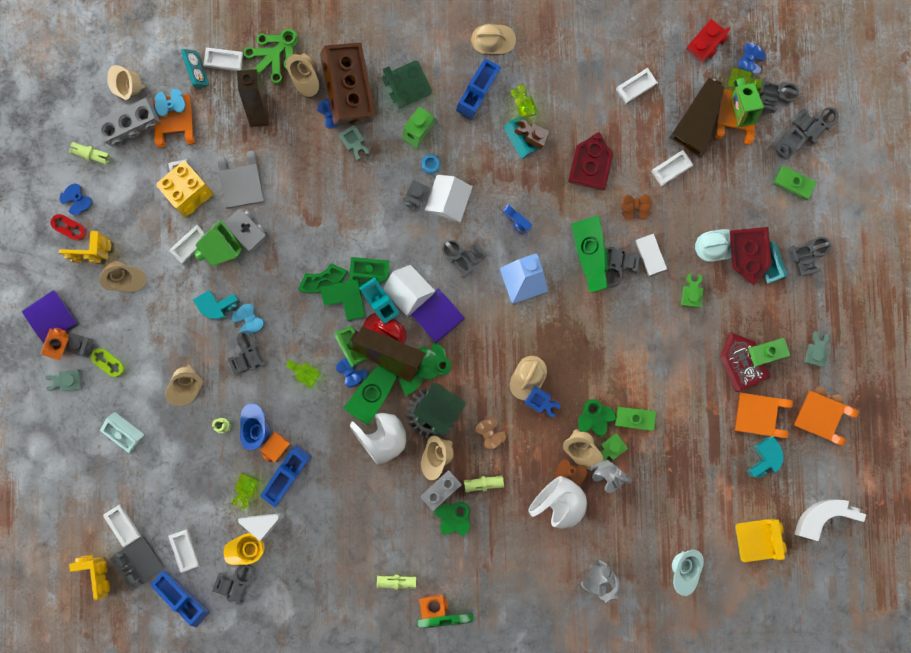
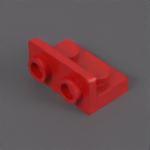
(707, 40)

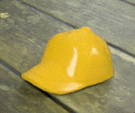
(243, 550)

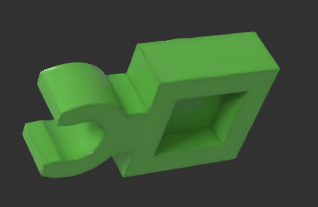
(692, 295)
(613, 447)

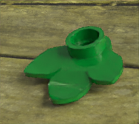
(431, 363)
(596, 421)
(452, 520)

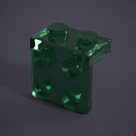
(406, 84)
(439, 409)

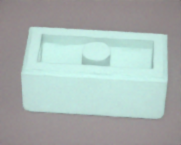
(121, 432)

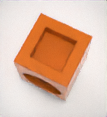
(55, 351)
(275, 447)
(424, 606)

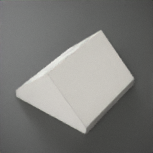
(448, 197)
(407, 289)
(260, 525)

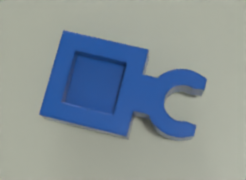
(520, 222)
(539, 400)

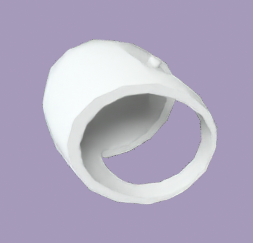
(386, 441)
(565, 499)

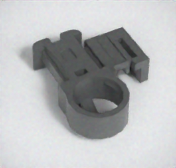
(771, 95)
(812, 127)
(807, 257)
(467, 259)
(621, 261)
(248, 358)
(232, 587)

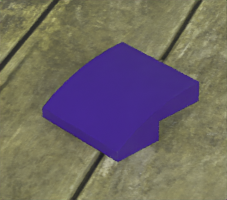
(48, 313)
(437, 316)

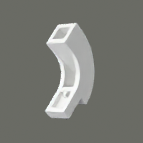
(815, 516)

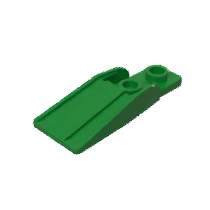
(592, 252)
(371, 394)

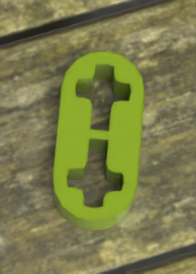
(110, 359)

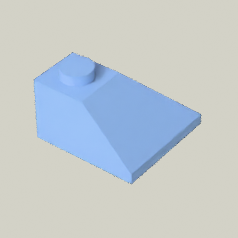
(524, 278)

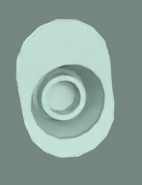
(714, 245)
(687, 571)

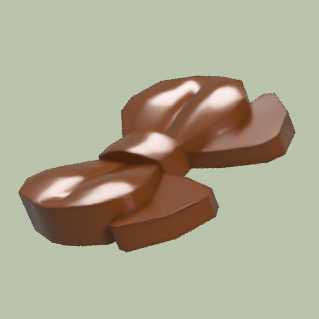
(642, 203)
(577, 473)

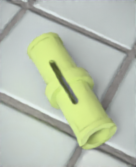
(89, 153)
(226, 426)
(484, 483)
(396, 582)

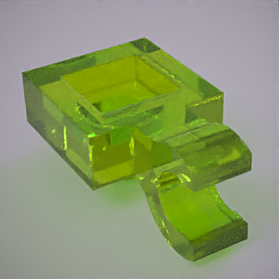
(739, 73)
(524, 103)
(305, 374)

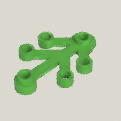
(273, 54)

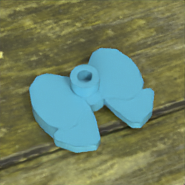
(163, 105)
(252, 323)

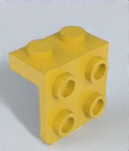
(184, 189)
(97, 251)
(760, 540)
(98, 571)

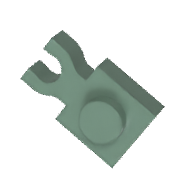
(352, 140)
(816, 352)
(66, 381)

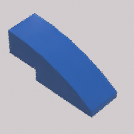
(478, 88)
(285, 476)
(179, 599)

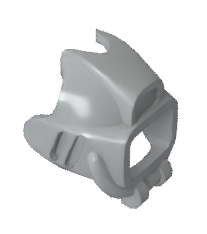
(611, 473)
(599, 578)

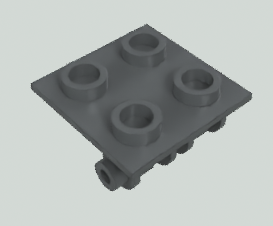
(136, 563)

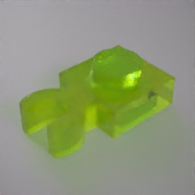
(246, 487)

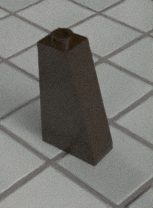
(254, 97)
(697, 123)
(388, 353)

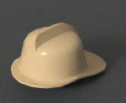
(493, 39)
(303, 74)
(124, 82)
(123, 278)
(529, 373)
(183, 386)
(582, 449)
(436, 456)

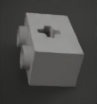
(251, 240)
(440, 490)

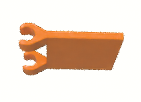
(727, 119)
(176, 122)
(759, 414)
(822, 415)

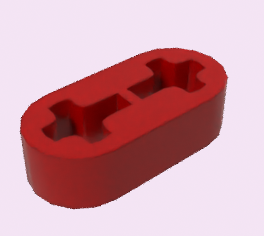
(70, 224)

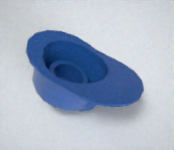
(253, 428)

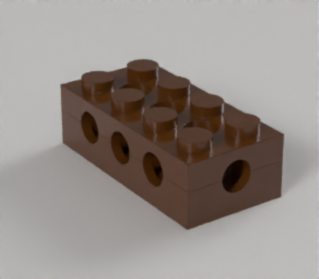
(355, 74)

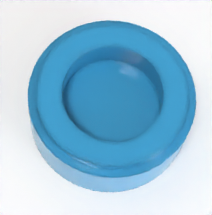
(430, 164)

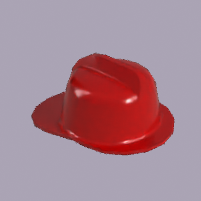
(391, 329)

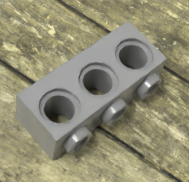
(120, 118)

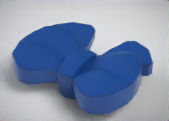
(752, 52)
(324, 108)
(81, 204)
(352, 378)

